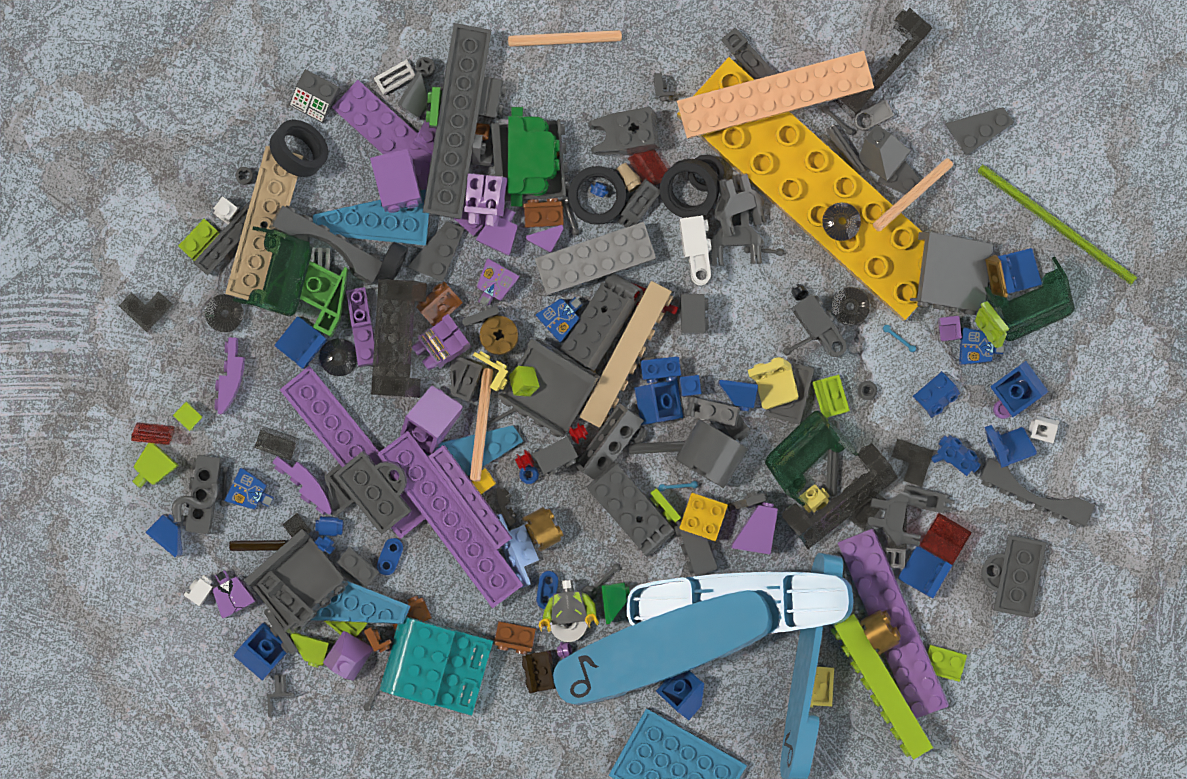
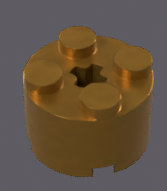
(493, 326)
(542, 528)
(880, 631)

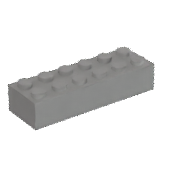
(595, 258)

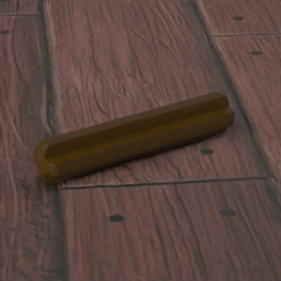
(256, 545)

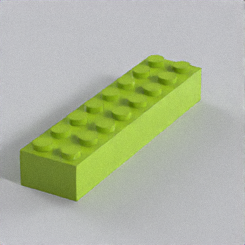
(883, 688)

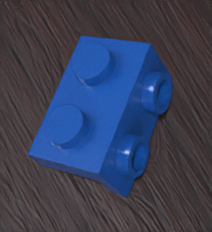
(660, 368)
(937, 394)

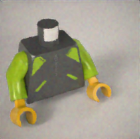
(568, 608)

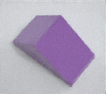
(546, 239)

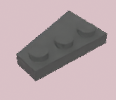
(794, 410)

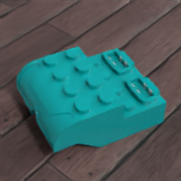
(436, 665)

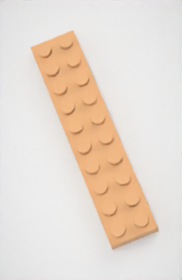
(775, 94)

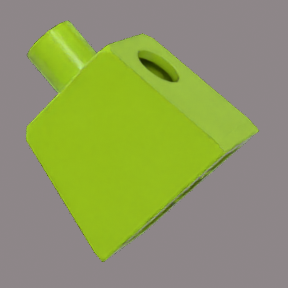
(153, 465)

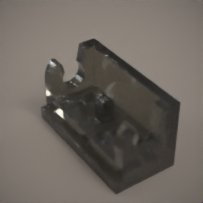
(276, 443)

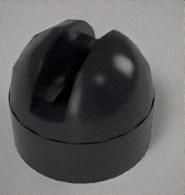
(799, 292)

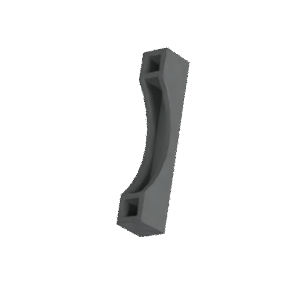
(361, 264)
(1073, 509)

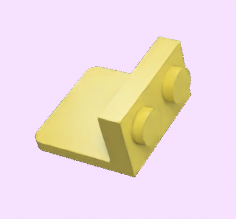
(500, 380)
(774, 382)
(823, 687)

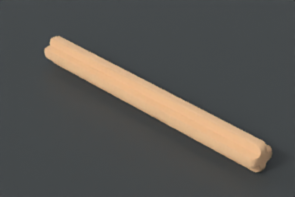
(564, 38)
(913, 194)
(481, 424)

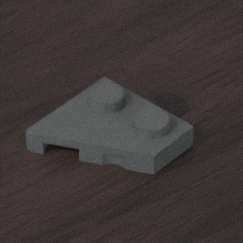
(337, 494)
(752, 498)

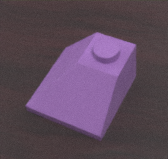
(348, 656)

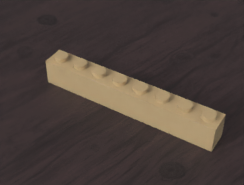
(626, 353)

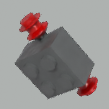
(555, 454)

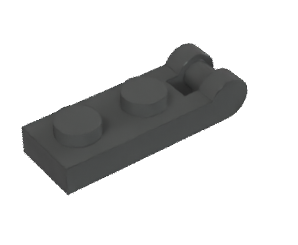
(712, 411)

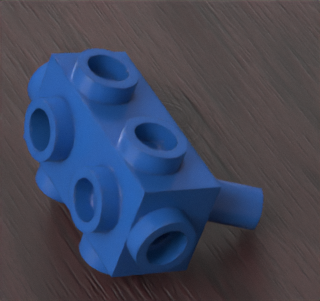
(957, 454)

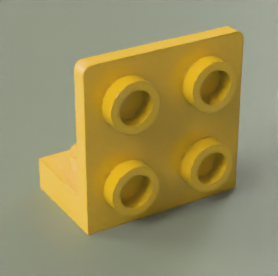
(703, 516)

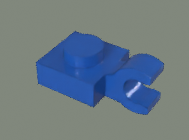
(325, 544)

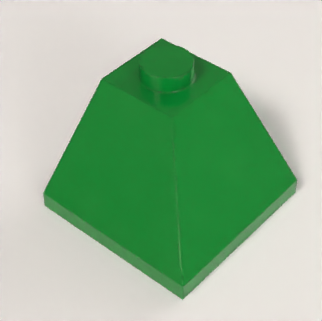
(614, 599)

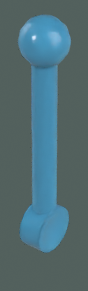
(886, 328)
(694, 484)

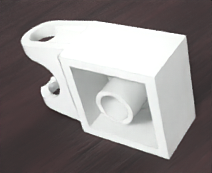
(696, 246)

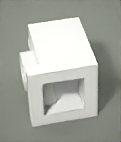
(225, 210)
(1046, 435)
(200, 590)

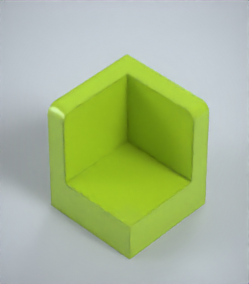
(523, 381)
(187, 416)

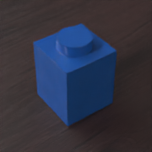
(690, 385)

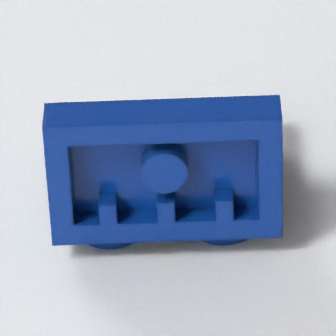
(1020, 270)
(301, 342)
(1010, 446)
(924, 572)

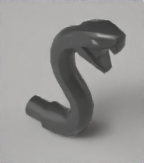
(177, 504)

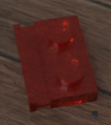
(648, 166)
(153, 433)

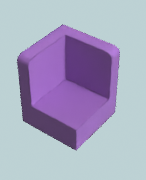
(949, 328)

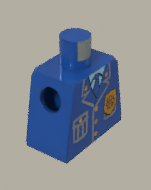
(560, 317)
(976, 347)
(248, 491)

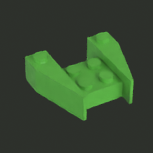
(325, 292)

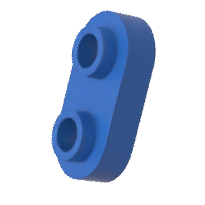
(389, 556)
(546, 589)

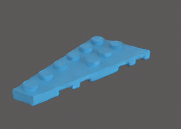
(373, 223)
(496, 444)
(363, 606)

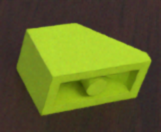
(311, 649)

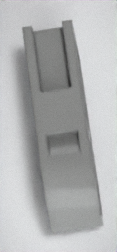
(877, 114)

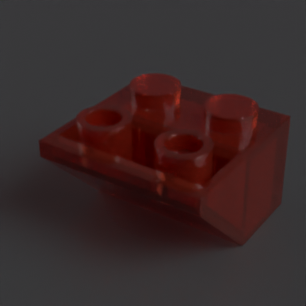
(944, 538)

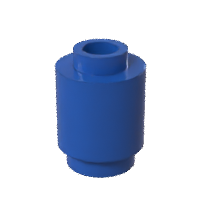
(329, 526)

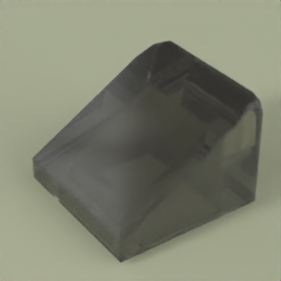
(295, 524)

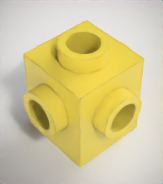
(814, 497)

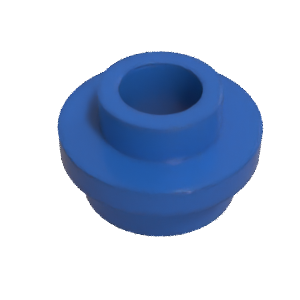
(599, 189)
(529, 480)

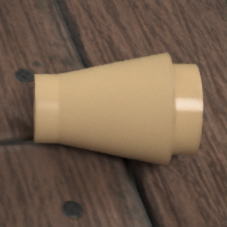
(629, 177)

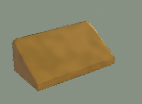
(996, 276)

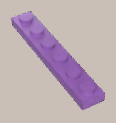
(470, 497)

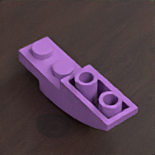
(361, 325)
(229, 385)
(311, 489)

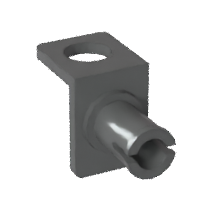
(280, 692)

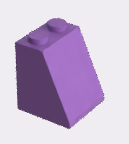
(396, 180)
(431, 419)
(758, 530)

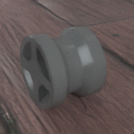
(423, 64)

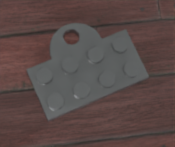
(375, 490)
(1016, 575)

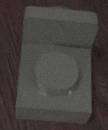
(659, 85)
(481, 155)
(738, 432)

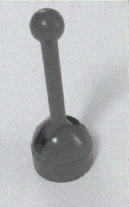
(591, 590)

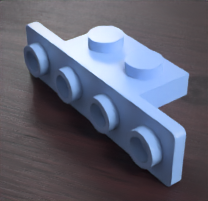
(519, 551)

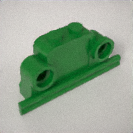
(530, 156)

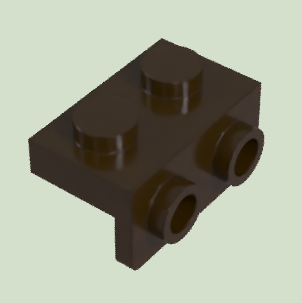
(538, 671)

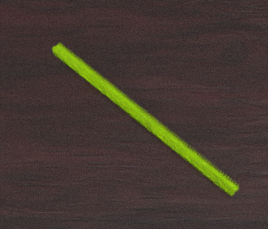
(1057, 224)

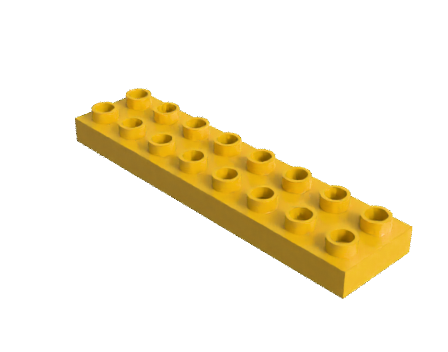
(806, 179)

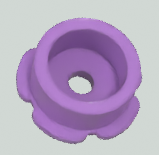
(564, 650)

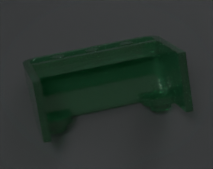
(284, 276)
(1036, 308)
(802, 450)

